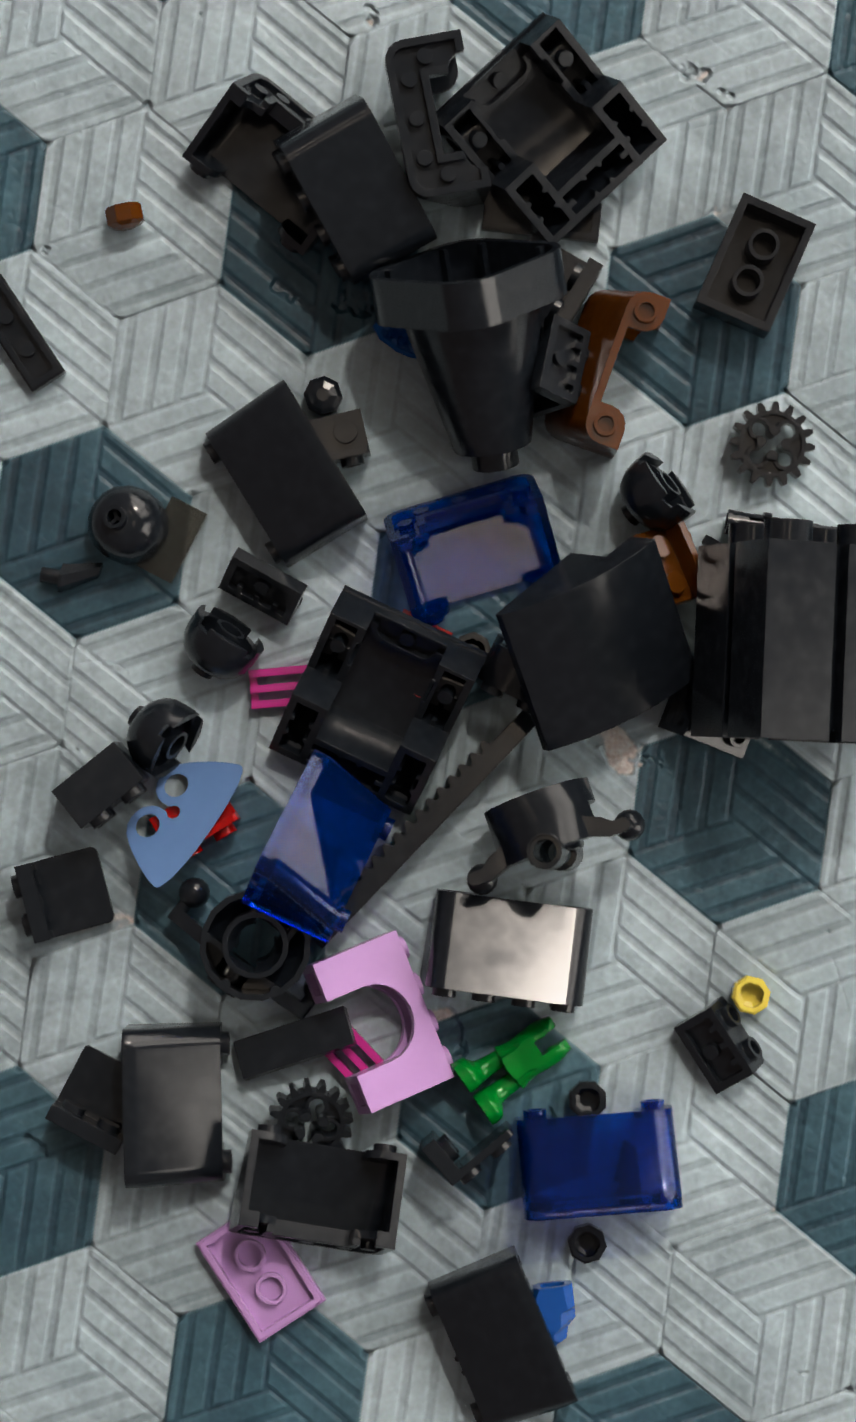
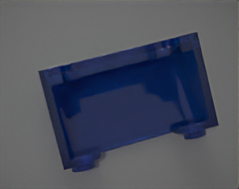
(471, 544)
(318, 850)
(598, 1163)

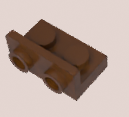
(678, 559)

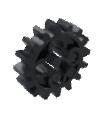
(794, 446)
(331, 1110)

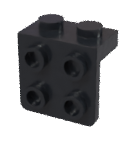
(63, 894)

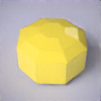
(750, 994)

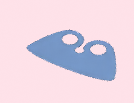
(200, 807)

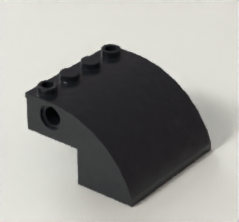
(549, 128)
(362, 702)

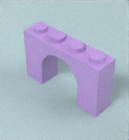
(419, 1056)

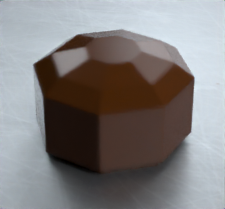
(124, 216)

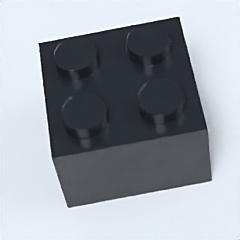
(101, 786)

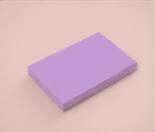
(261, 1278)

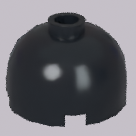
(654, 496)
(128, 524)
(220, 644)
(160, 733)

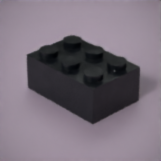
(754, 265)

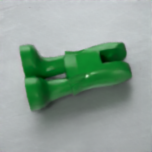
(519, 1060)

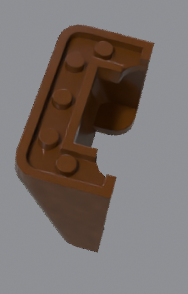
(610, 319)

